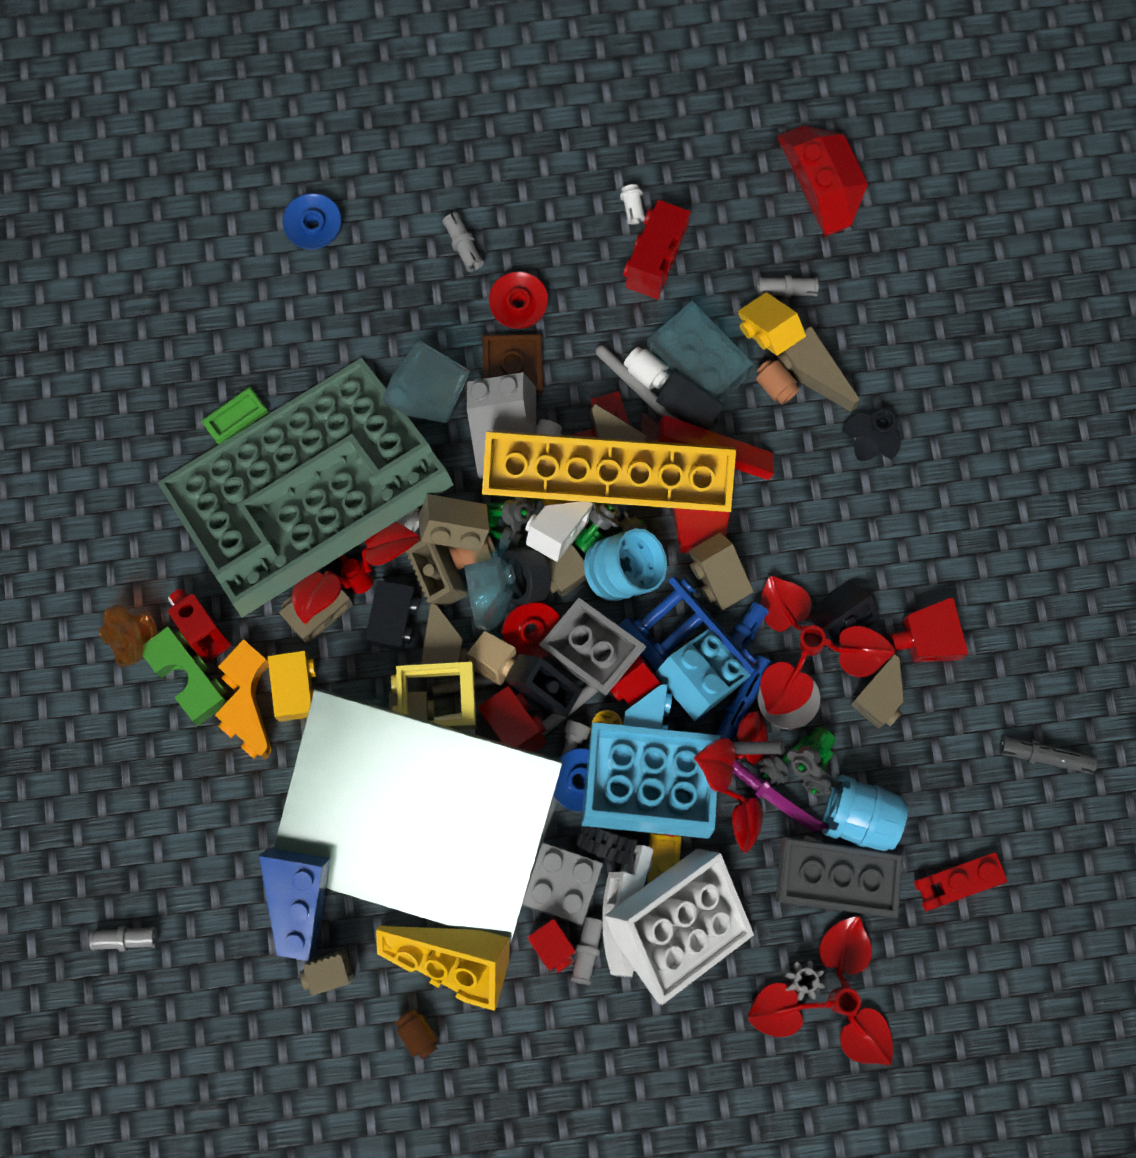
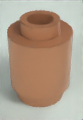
(777, 381)
(465, 557)

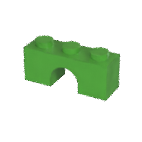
(201, 695)

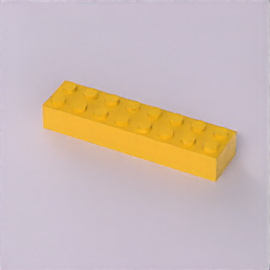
(608, 470)

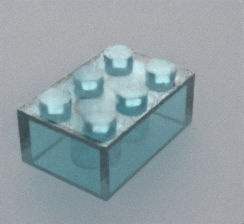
(700, 352)

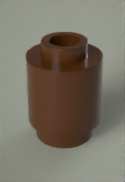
(417, 1034)

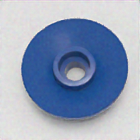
(311, 209)
(566, 792)

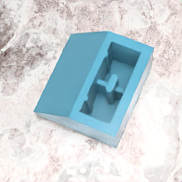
(701, 674)
(650, 710)

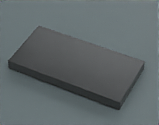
(839, 877)

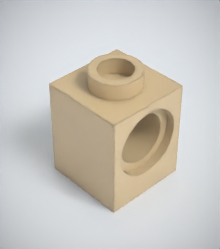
(492, 657)

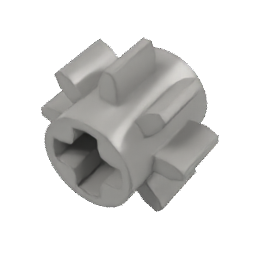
(813, 985)

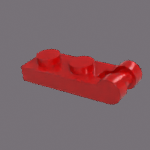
(961, 881)

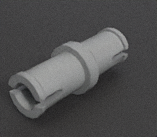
(463, 242)
(788, 286)
(123, 938)
(587, 951)

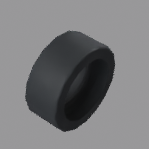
(536, 574)

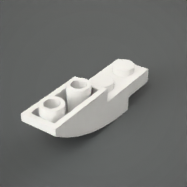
(618, 889)

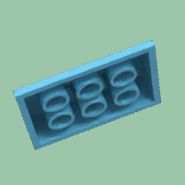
(648, 781)

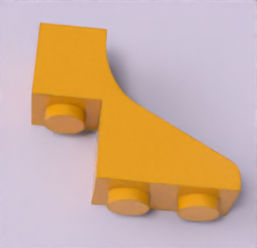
(241, 712)

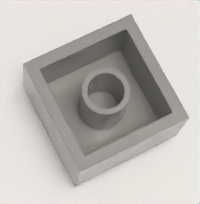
(562, 884)

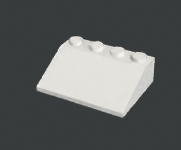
(680, 924)

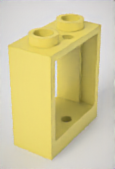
(467, 684)

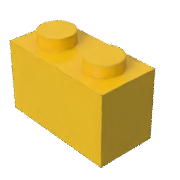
(771, 324)
(291, 684)

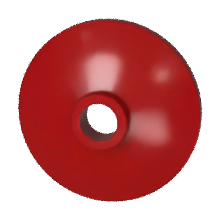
(517, 287)
(528, 641)

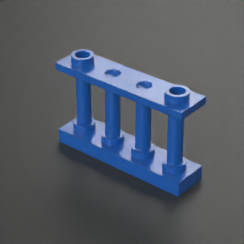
(659, 652)

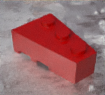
(656, 249)

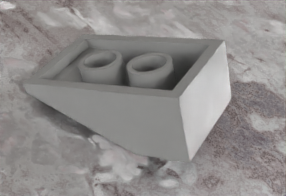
(500, 405)
(592, 647)

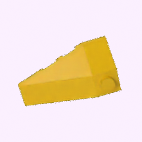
(460, 959)

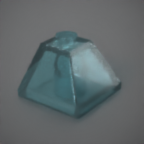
(426, 384)
(489, 592)

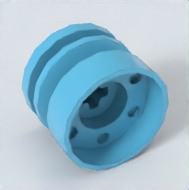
(625, 565)

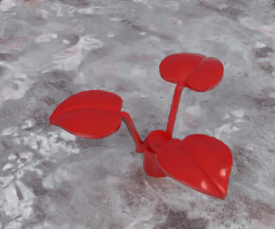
(320, 591)
(787, 688)
(717, 765)
(868, 1034)

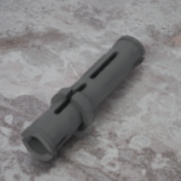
(1034, 752)

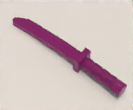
(763, 789)

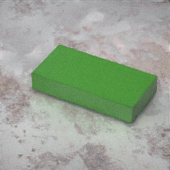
(234, 416)

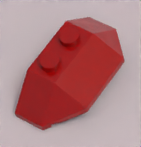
(826, 175)

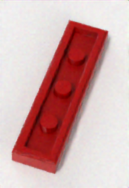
(747, 459)

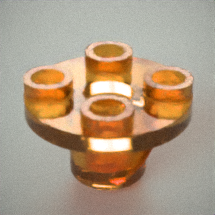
(126, 633)

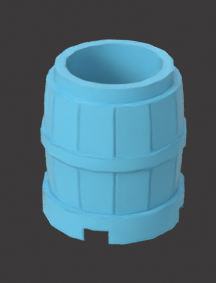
(865, 815)

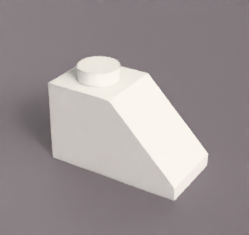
(557, 527)

